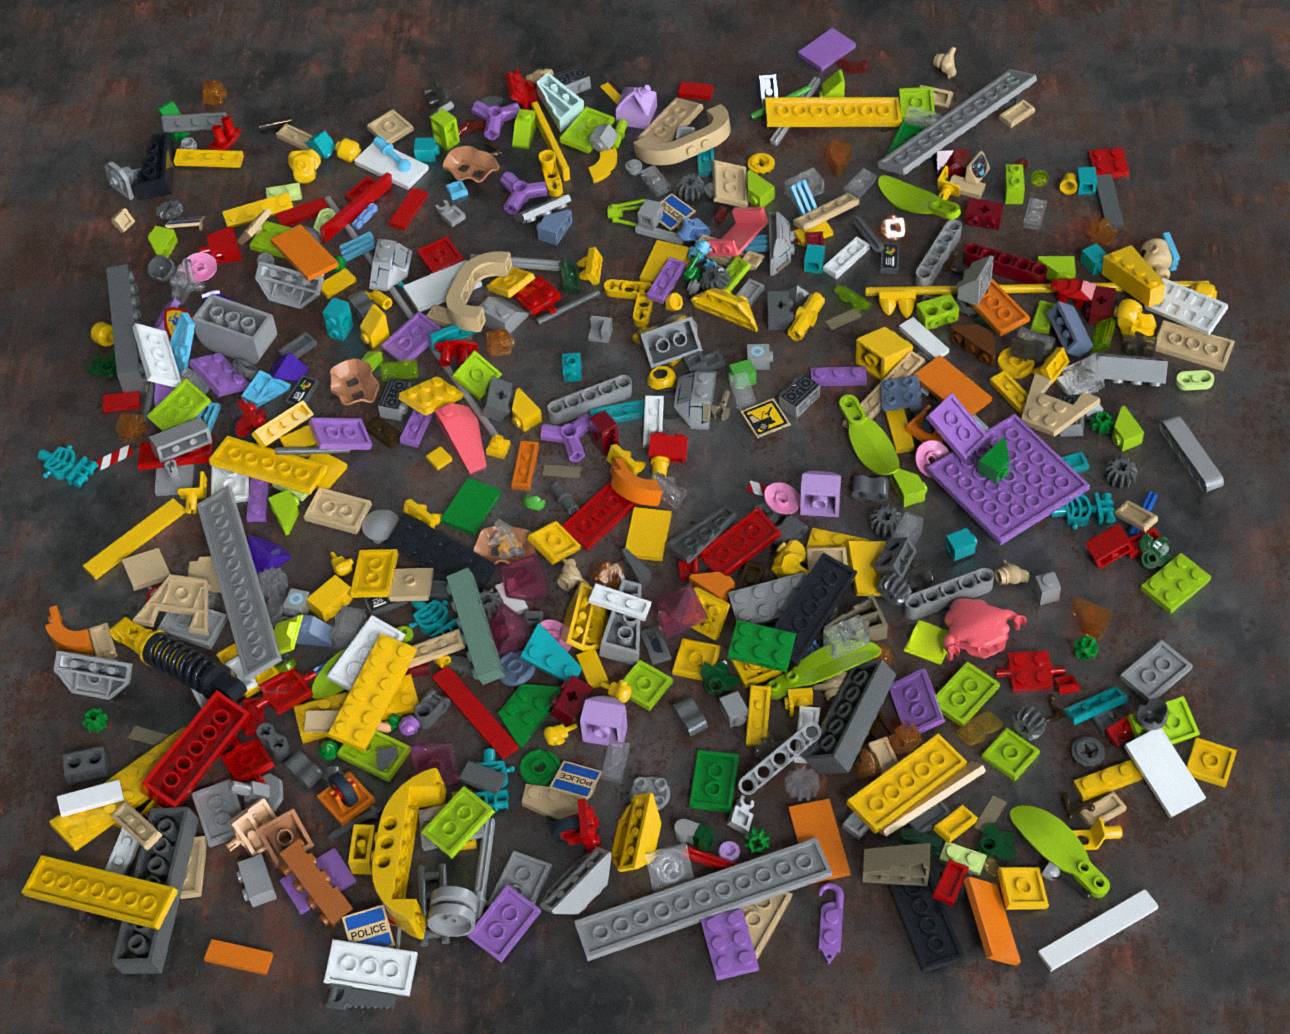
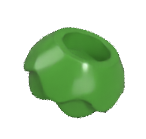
(533, 502)

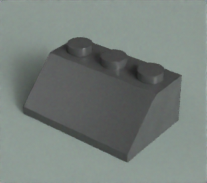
(669, 341)

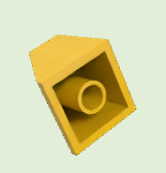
(881, 351)

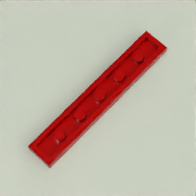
(355, 207)
(475, 713)

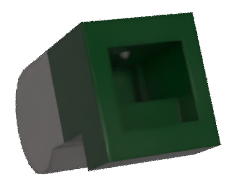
(694, 833)

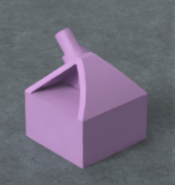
(637, 106)
(820, 494)
(603, 720)

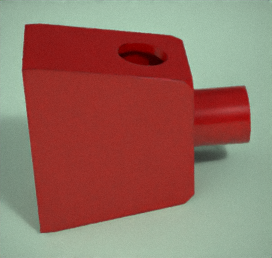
(222, 246)

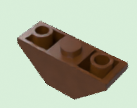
(975, 341)

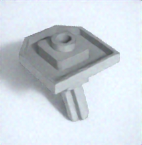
(121, 178)
(252, 791)

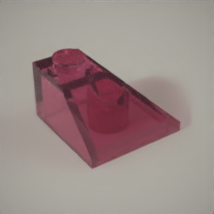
(525, 579)
(680, 611)
(509, 631)
(436, 755)

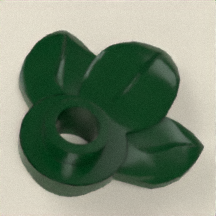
(103, 365)
(1156, 549)
(719, 677)
(999, 842)

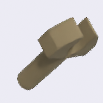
(722, 407)

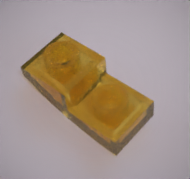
(977, 729)

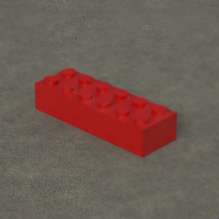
(195, 752)

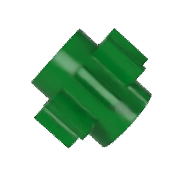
(1102, 423)
(1085, 648)
(95, 720)
(762, 842)

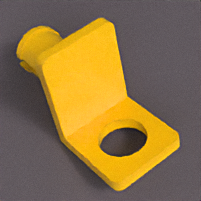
(947, 188)
(192, 494)
(1099, 833)

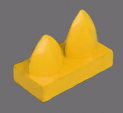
(593, 266)
(904, 299)
(1053, 364)
(633, 465)
(419, 512)

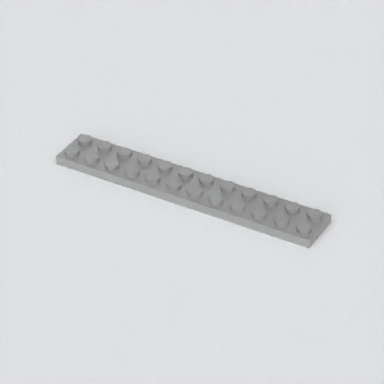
(956, 122)
(239, 583)
(702, 898)

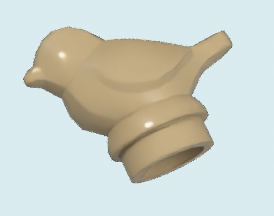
(946, 63)
(537, 74)
(1010, 574)
(570, 575)
(831, 686)

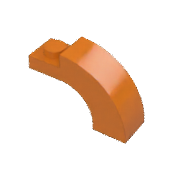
(632, 487)
(67, 639)

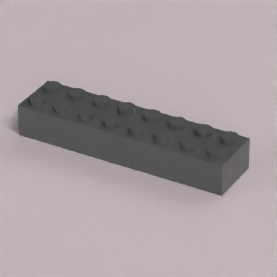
(124, 315)
(166, 862)

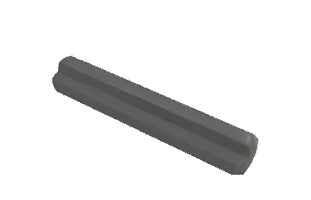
(867, 233)

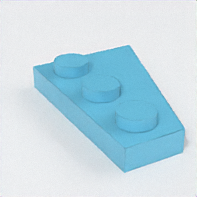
(182, 341)

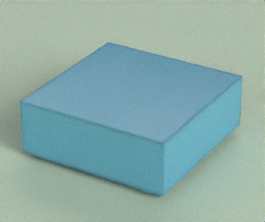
(456, 189)

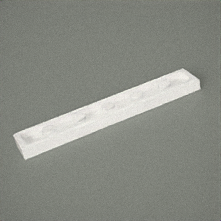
(1097, 930)

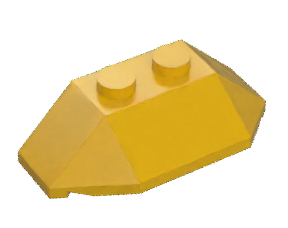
(726, 306)
(584, 621)
(636, 833)

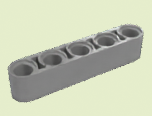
(938, 253)
(596, 396)
(1191, 454)
(956, 589)
(788, 754)

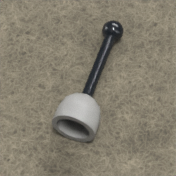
(1052, 872)

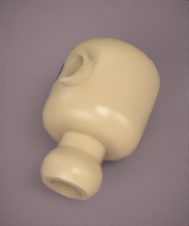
(1158, 256)

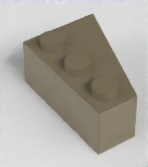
(871, 615)
(897, 865)

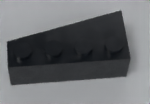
(157, 168)

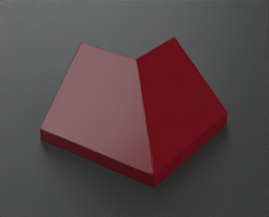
(955, 160)

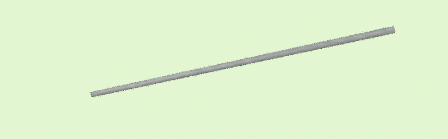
(470, 400)

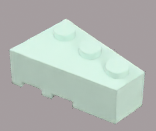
(559, 101)

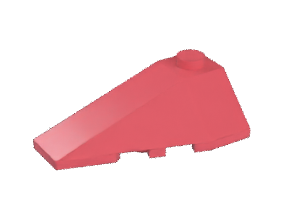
(463, 434)

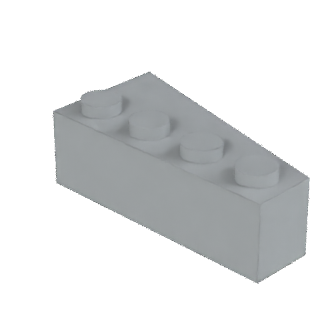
(622, 631)

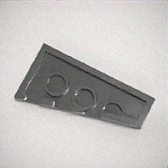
(697, 537)

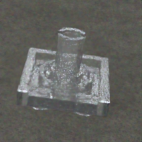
(184, 282)
(1084, 376)
(669, 867)

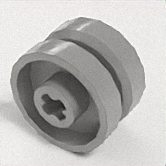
(452, 911)

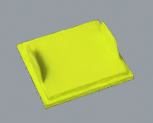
(287, 632)
(927, 642)

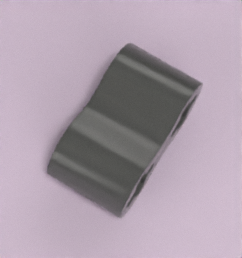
(360, 304)
(870, 488)
(791, 530)
(690, 717)
(271, 740)
(303, 770)

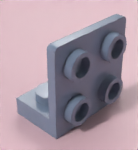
(902, 394)

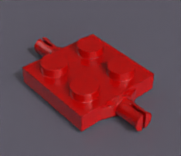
(521, 89)
(538, 296)
(1030, 671)
(285, 690)
(247, 761)

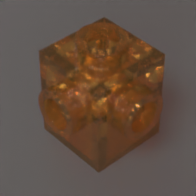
(213, 92)
(900, 227)
(1101, 231)
(499, 342)
(131, 426)
(609, 574)
(905, 739)

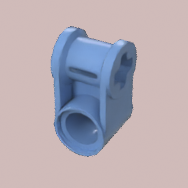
(693, 229)

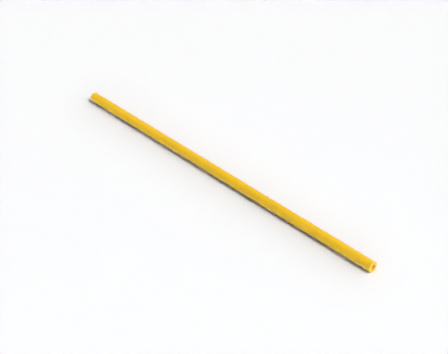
(1011, 288)

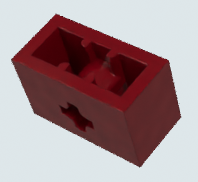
(984, 214)
(1101, 305)
(603, 431)
(568, 710)

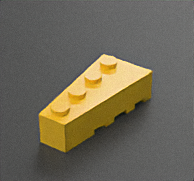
(1134, 275)

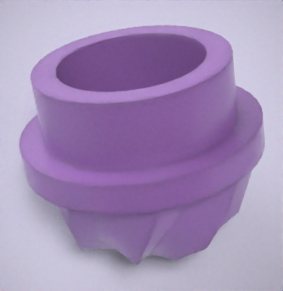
(409, 725)

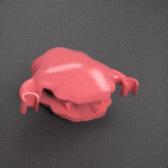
(978, 628)

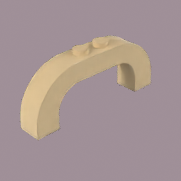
(689, 145)
(480, 267)

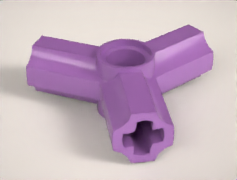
(494, 116)
(520, 192)
(569, 436)

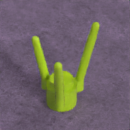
(615, 211)

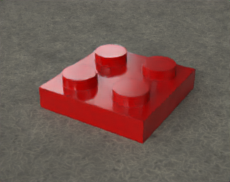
(1109, 162)
(439, 255)

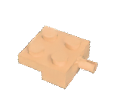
(245, 827)

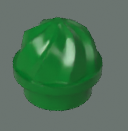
(341, 262)
(328, 750)

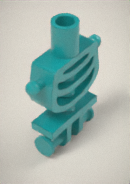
(64, 465)
(1082, 505)
(433, 618)
(490, 762)

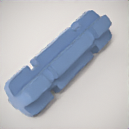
(364, 216)

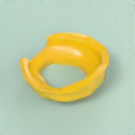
(666, 382)

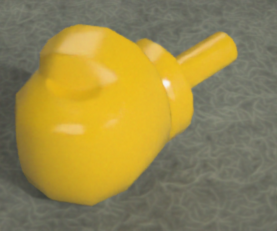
(341, 565)
(618, 690)
(556, 734)

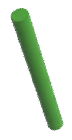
(798, 93)

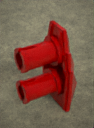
(226, 139)
(1074, 289)
(457, 348)

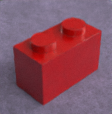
(668, 446)
(1109, 546)

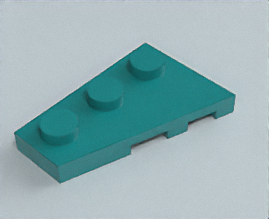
(549, 655)

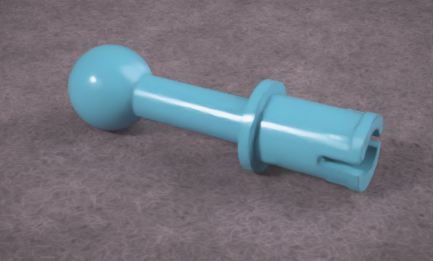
(387, 149)

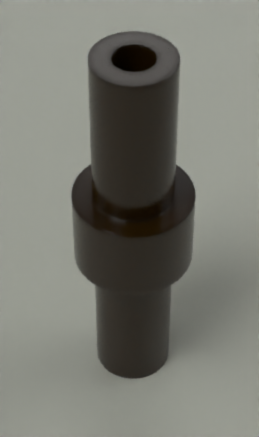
(275, 123)

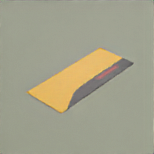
(612, 90)

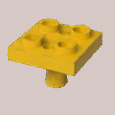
(716, 611)
(750, 676)

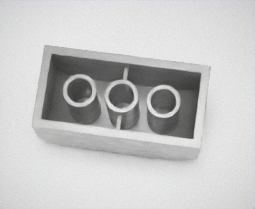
(234, 329)

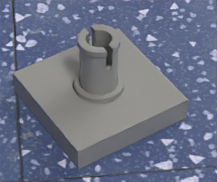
(173, 478)

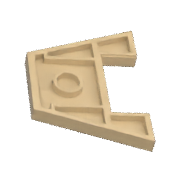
(1050, 413)
(179, 596)

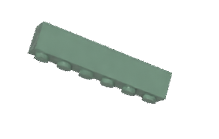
(475, 626)

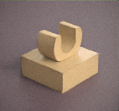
(122, 220)

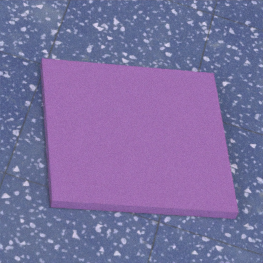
(1033, 489)

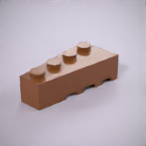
(313, 884)

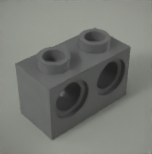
(895, 557)
(87, 768)

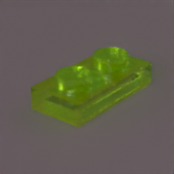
(848, 295)
(1103, 335)
(399, 370)

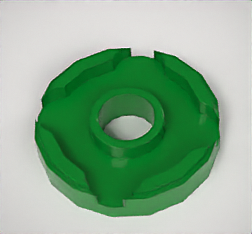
(534, 759)

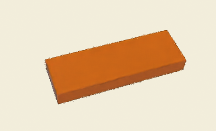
(525, 465)
(238, 957)

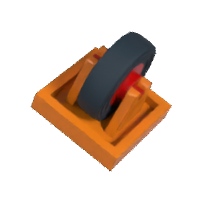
(921, 427)
(345, 797)

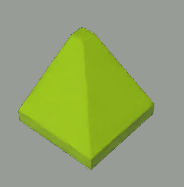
(374, 358)

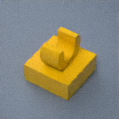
(498, 447)

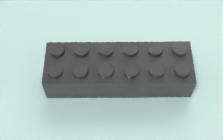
(850, 717)

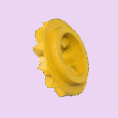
(766, 160)

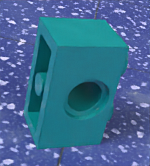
(338, 319)

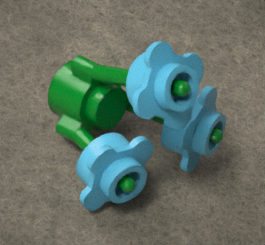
(696, 255)

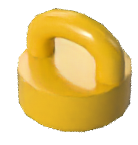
(673, 302)

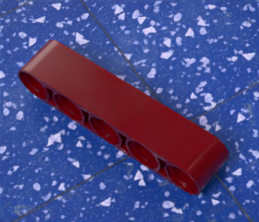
(1007, 265)

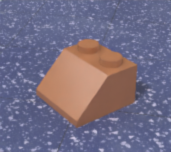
(280, 834)

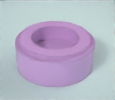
(729, 851)

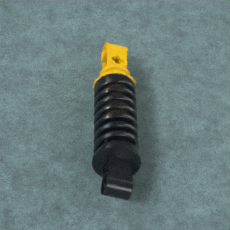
(178, 660)

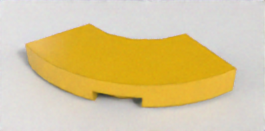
(604, 166)

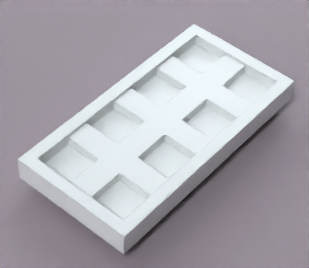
(1189, 308)

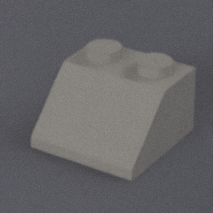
(975, 281)
(502, 314)

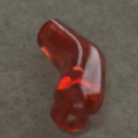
(853, 68)
(470, 125)

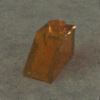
(838, 156)
(1091, 618)

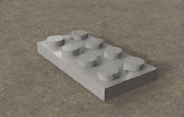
(765, 601)

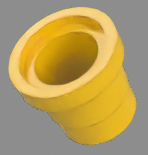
(547, 160)
(1066, 187)
(660, 465)

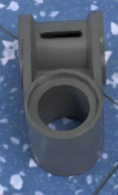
(433, 707)

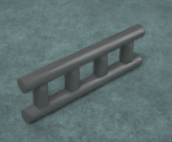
(423, 896)

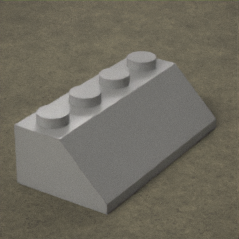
(1133, 369)

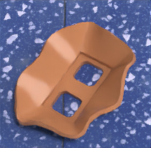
(470, 157)
(349, 370)
(482, 548)

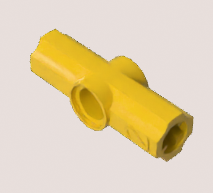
(806, 316)

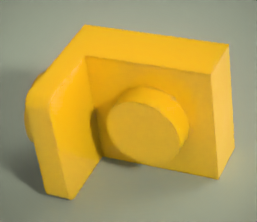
(798, 697)

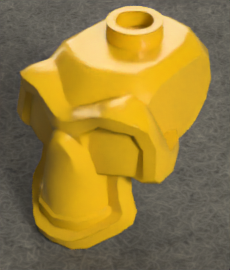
(304, 165)
(1132, 320)
(788, 559)

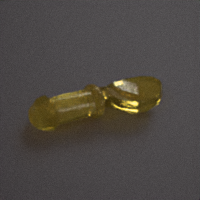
(991, 868)

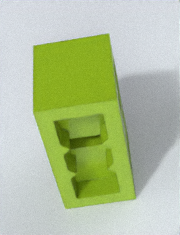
(445, 129)
(1014, 184)
(937, 311)

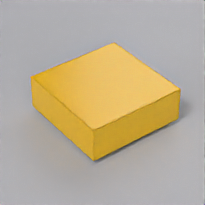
(438, 458)

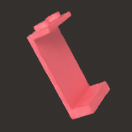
(747, 226)

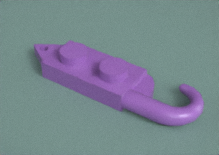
(831, 923)

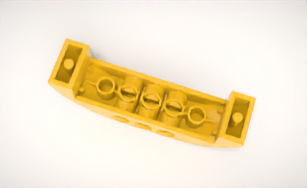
(395, 848)

